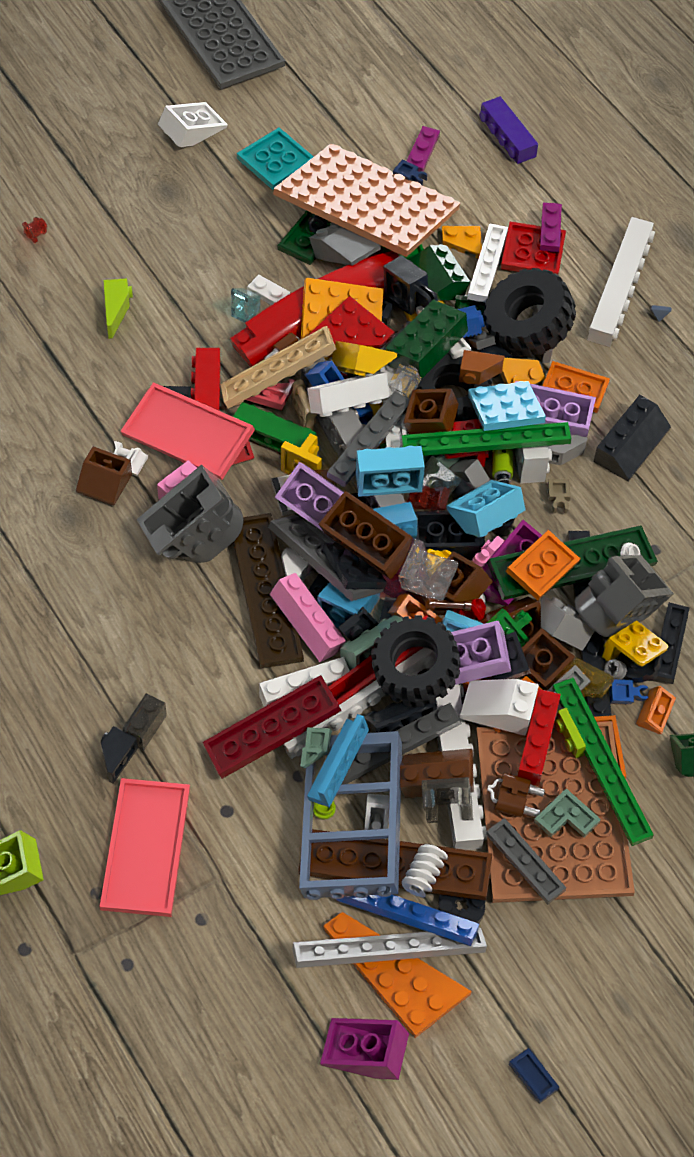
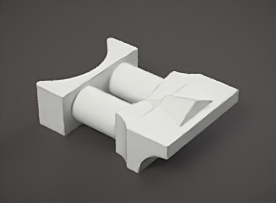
(136, 456)

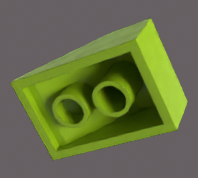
(19, 863)

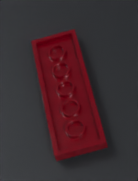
(271, 726)

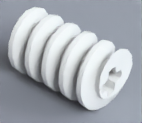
(423, 870)

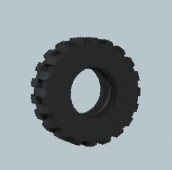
(519, 293)

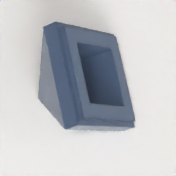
(660, 311)

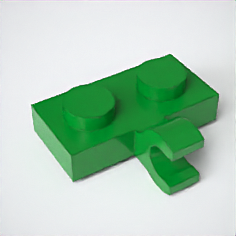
(510, 625)

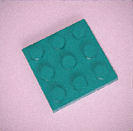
(274, 157)

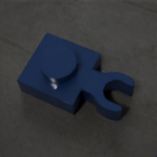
(410, 172)

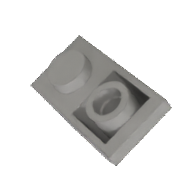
(567, 452)

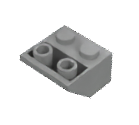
(564, 623)

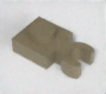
(559, 493)

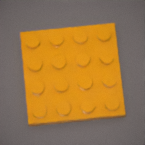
(324, 296)

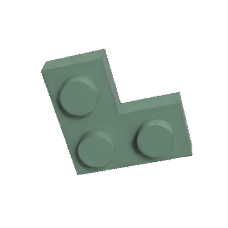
(569, 810)

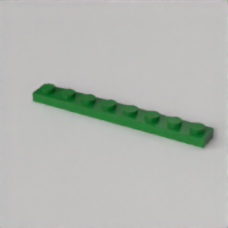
(482, 440)
(604, 764)

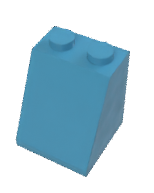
(341, 608)

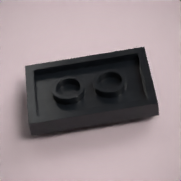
(351, 569)

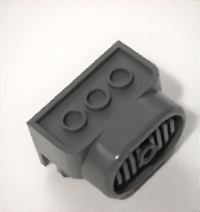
(193, 519)
(621, 595)

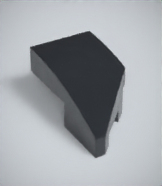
(387, 308)

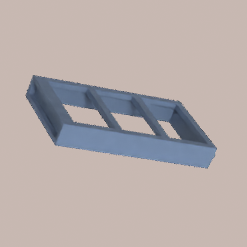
(363, 886)

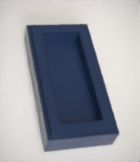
(534, 1075)

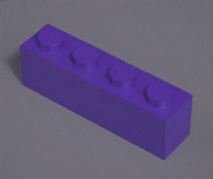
(508, 130)

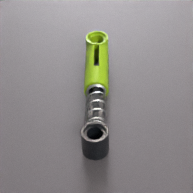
(502, 472)

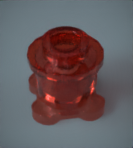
(35, 228)

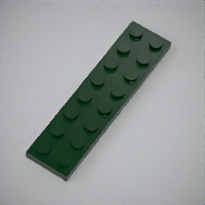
(593, 556)

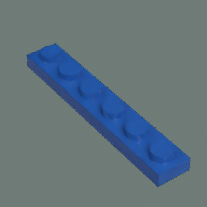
(417, 916)

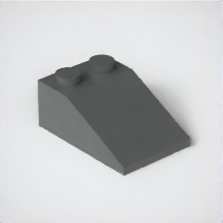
(341, 245)

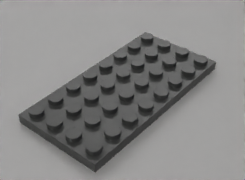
(224, 39)

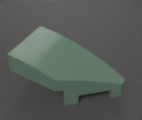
(316, 745)

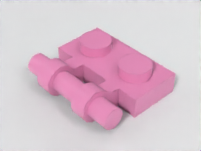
(487, 551)

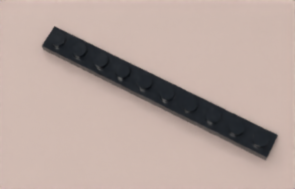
(594, 648)

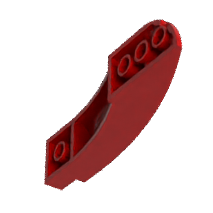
(286, 314)

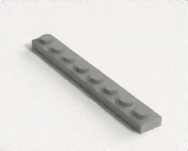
(381, 948)

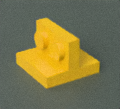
(306, 454)

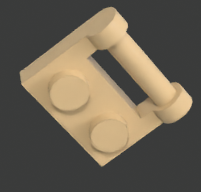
(301, 405)

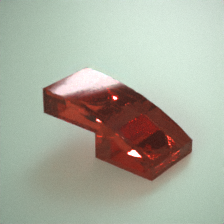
(430, 498)

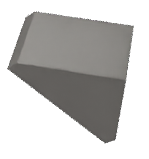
(471, 471)

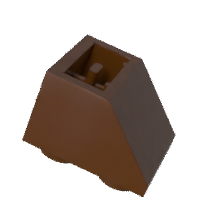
(104, 476)

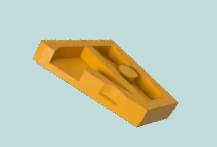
(463, 238)
(522, 370)

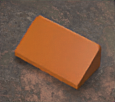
(656, 710)

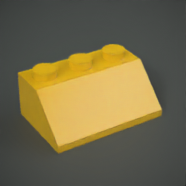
(360, 359)

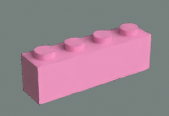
(307, 617)

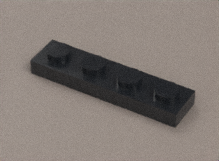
(672, 635)

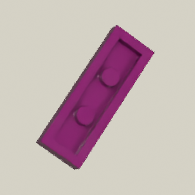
(423, 147)
(550, 227)

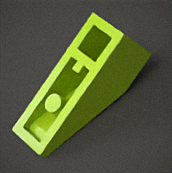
(116, 302)

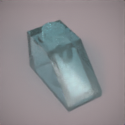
(244, 304)

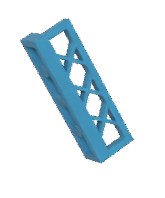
(338, 761)

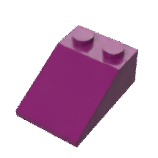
(366, 1047)

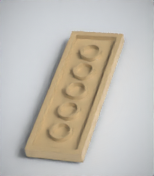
(277, 367)

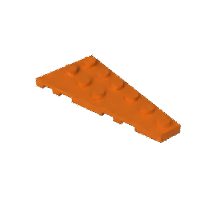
(408, 986)

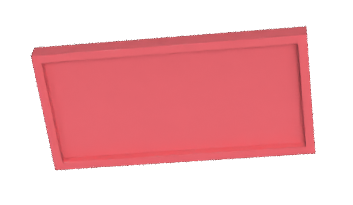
(187, 430)
(145, 847)

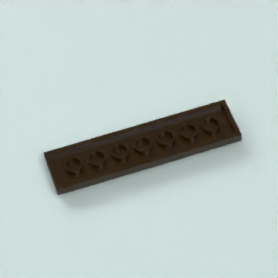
(260, 570)

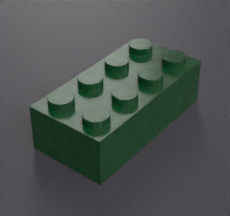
(428, 337)

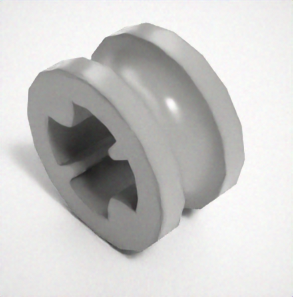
(621, 669)

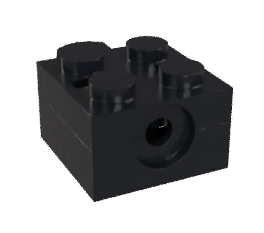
(407, 285)

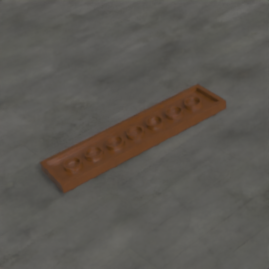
(463, 873)

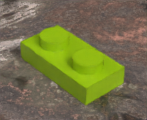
(573, 739)

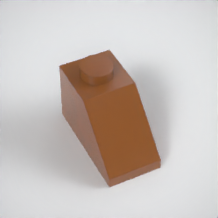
(479, 367)

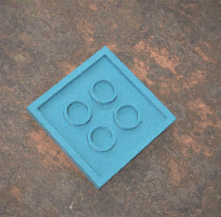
(506, 406)

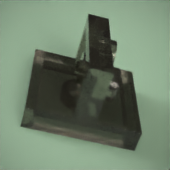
(439, 476)

